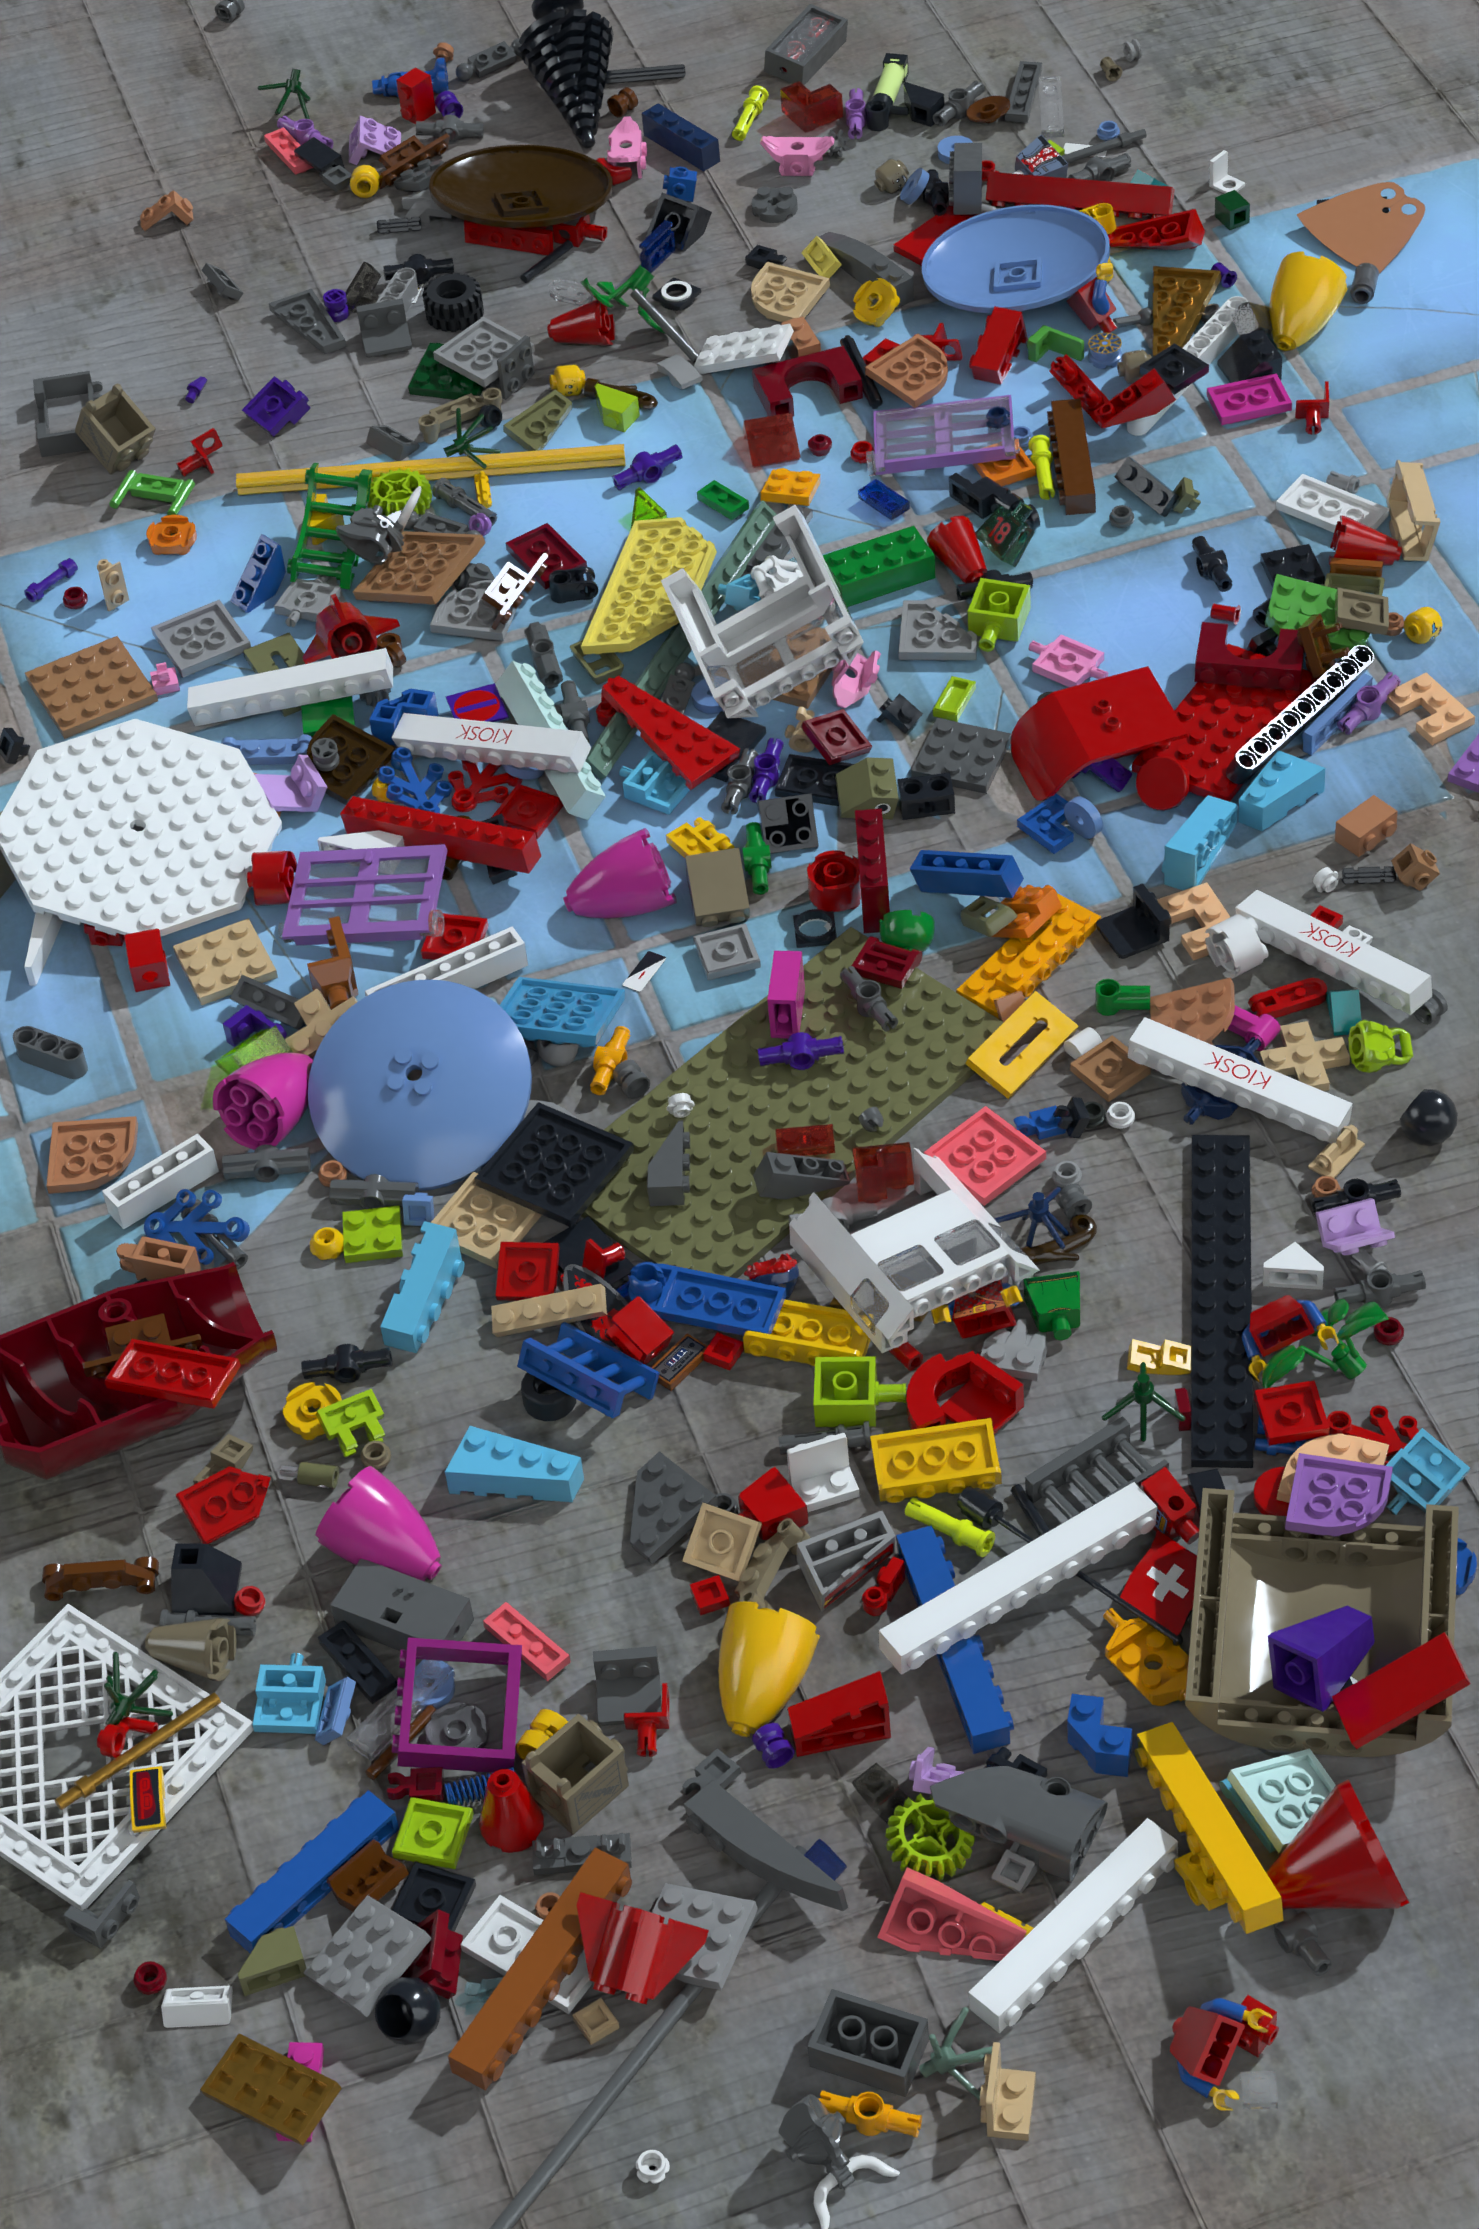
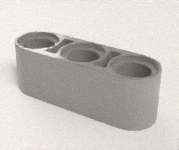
(402, 286)

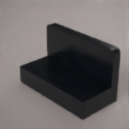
(318, 155)

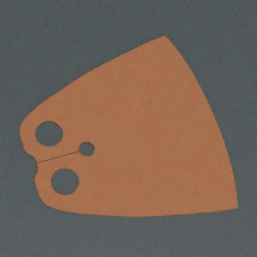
(1357, 227)

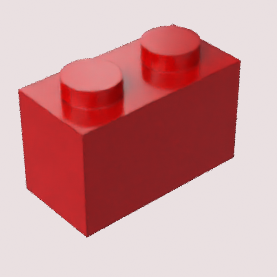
(416, 95)

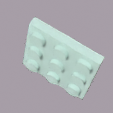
(1282, 1793)

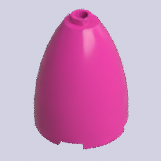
(622, 881)
(264, 1098)
(379, 1526)

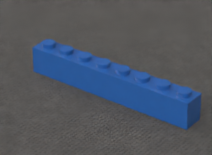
(962, 1664)

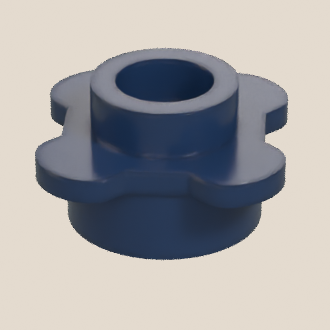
(997, 417)

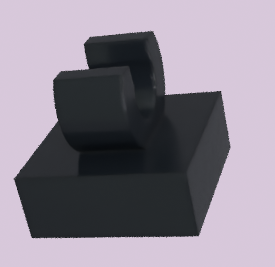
(1263, 643)
(12, 746)
(1073, 1117)

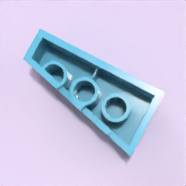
(1198, 843)
(423, 1288)
(512, 1467)

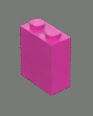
(786, 993)

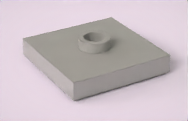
(726, 951)

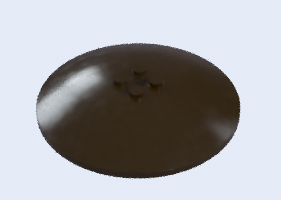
(520, 186)

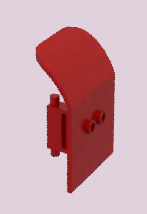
(1091, 725)

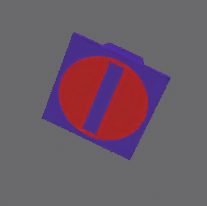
(478, 704)

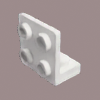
(822, 1472)

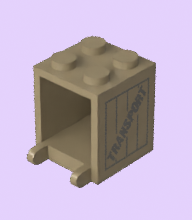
(115, 430)
(558, 1775)

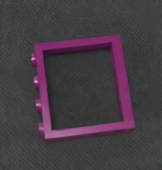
(450, 1756)

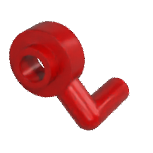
(112, 1738)

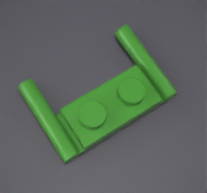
(154, 488)

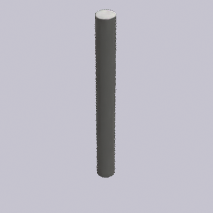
(664, 325)

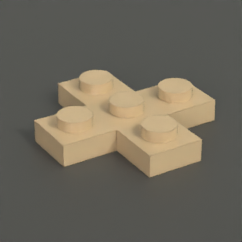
(318, 1019)
(1305, 1056)

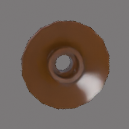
(988, 109)

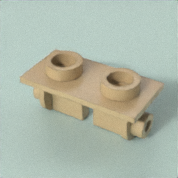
(112, 584)
(1337, 1156)

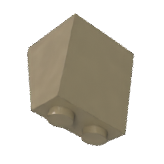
(717, 887)

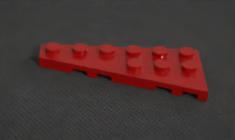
(673, 736)

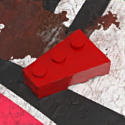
(841, 1717)

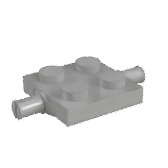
(305, 599)

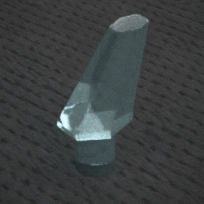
(482, 1990)

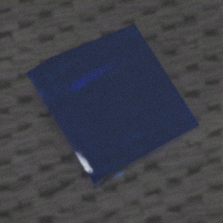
(826, 1859)

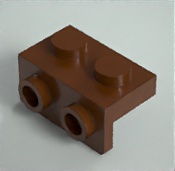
(366, 1874)

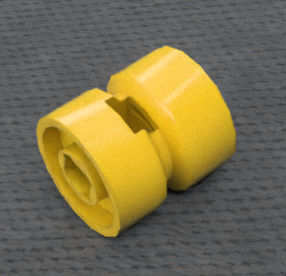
(541, 1729)

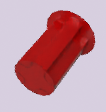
(1226, 613)

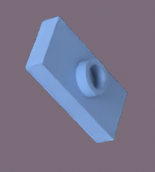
(335, 1711)

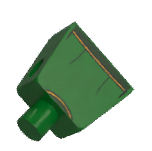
(1054, 1302)

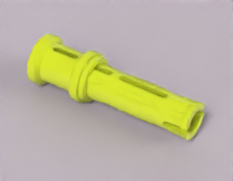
(752, 107)
(1041, 459)
(961, 1531)

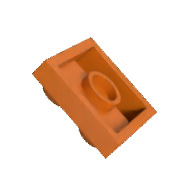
(1033, 909)

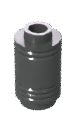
(1364, 283)

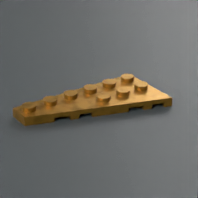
(1179, 303)

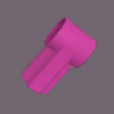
(1250, 1025)

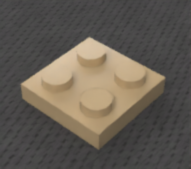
(721, 1542)

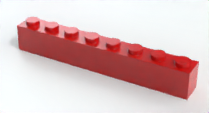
(1081, 193)
(463, 837)

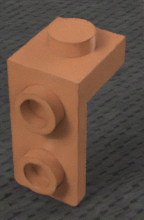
(172, 202)

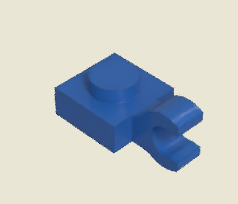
(1040, 1123)

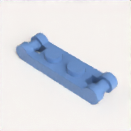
(270, 750)

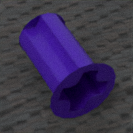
(1228, 277)

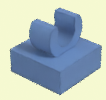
(417, 1209)

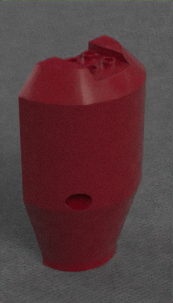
(63, 1419)

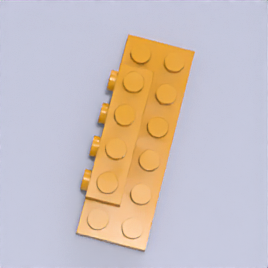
(1028, 961)

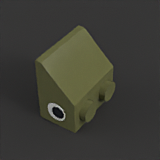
(868, 786)

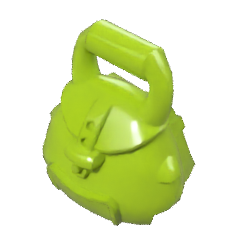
(1374, 1047)

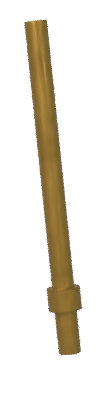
(86, 1785)

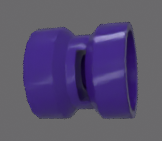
(448, 104)
(335, 303)
(774, 1748)

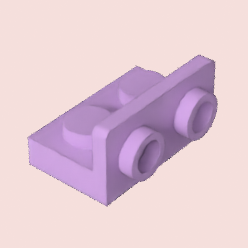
(926, 1775)

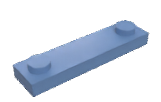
(1326, 724)

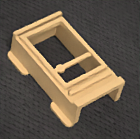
(1410, 509)

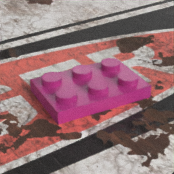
(1249, 399)

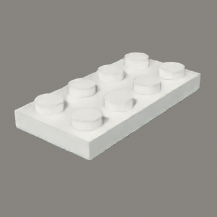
(743, 348)
(1324, 503)
(502, 1937)

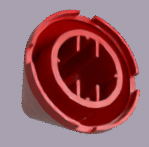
(1336, 1861)

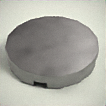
(458, 1726)

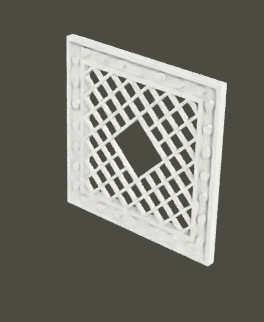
(77, 1633)

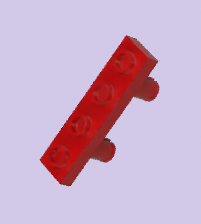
(525, 240)
(1078, 385)

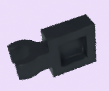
(761, 255)

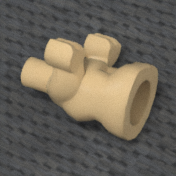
(797, 738)

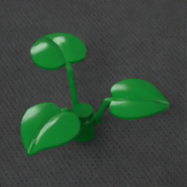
(639, 280)
(1344, 1357)

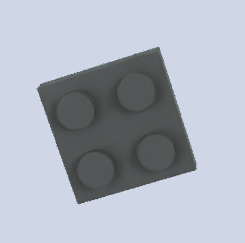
(418, 178)

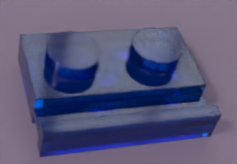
(657, 247)

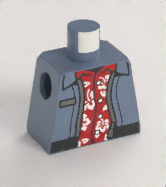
(1040, 160)

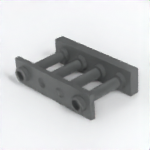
(1083, 1456)

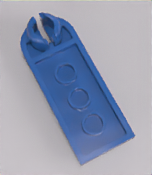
(707, 1298)

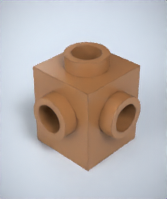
(1415, 867)

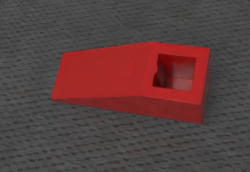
(1137, 401)

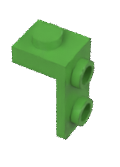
(1055, 340)

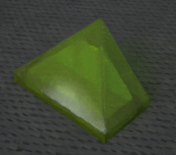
(646, 508)

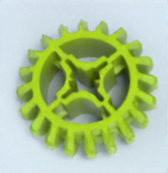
(394, 489)
(911, 1852)

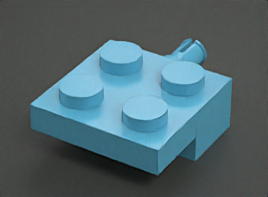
(740, 592)
(654, 784)
(1424, 1473)
(289, 1697)

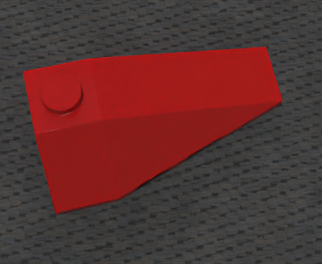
(1166, 232)

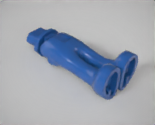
(388, 85)

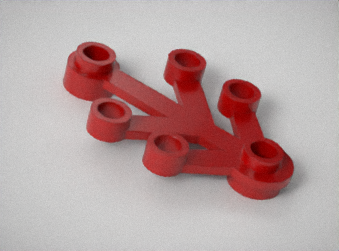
(467, 798)
(1390, 1437)

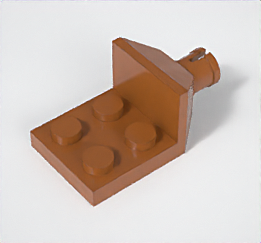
(334, 975)

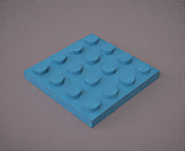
(561, 1010)

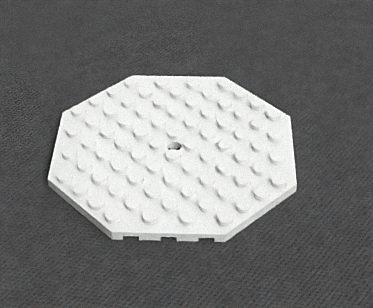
(75, 840)

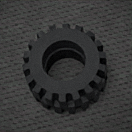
(453, 302)

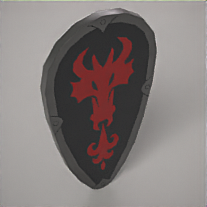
(580, 1277)

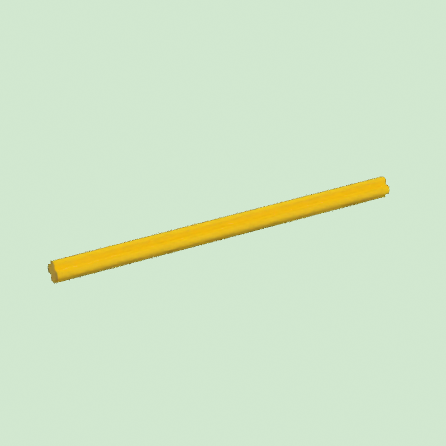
(446, 467)

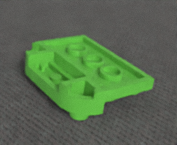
(1297, 600)

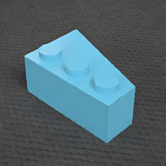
(1278, 788)

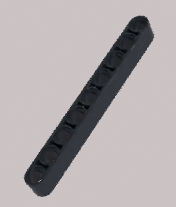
(1298, 715)

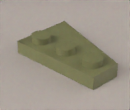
(539, 422)

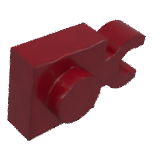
(421, 1784)

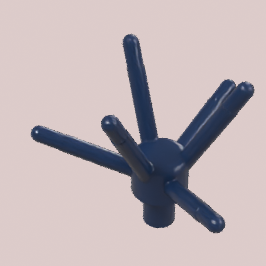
(1039, 1212)

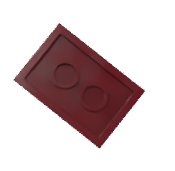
(531, 546)

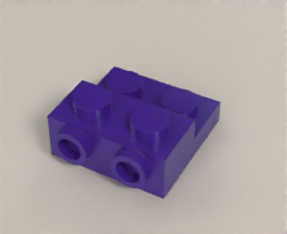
(276, 406)

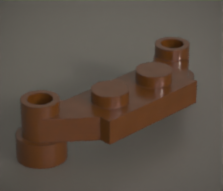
(100, 1574)

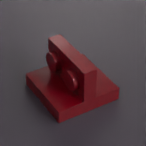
(440, 1958)

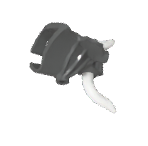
(377, 533)
(815, 2140)

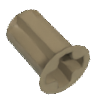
(1112, 71)

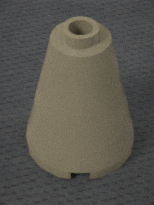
(195, 1646)

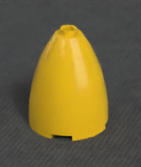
(1304, 298)
(761, 1663)

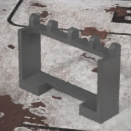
(59, 387)

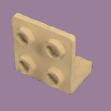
(1006, 2099)

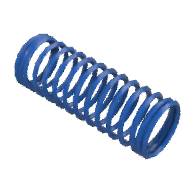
(452, 1797)

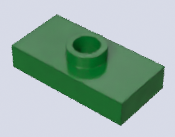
(723, 500)

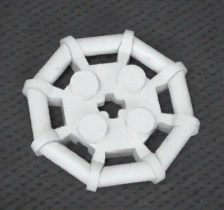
(779, 575)

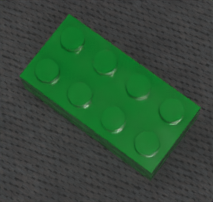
(881, 565)

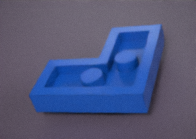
(1045, 825)

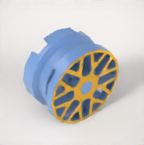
(1104, 350)

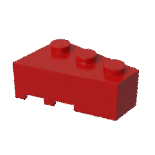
(998, 345)

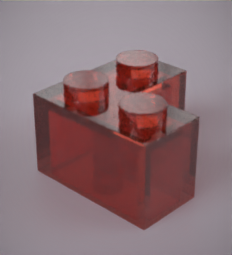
(811, 108)
(881, 1168)

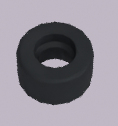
(544, 1407)

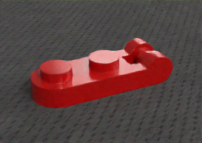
(1289, 998)

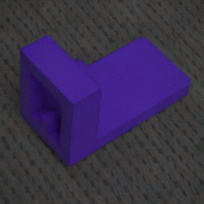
(1111, 772)
(246, 1022)

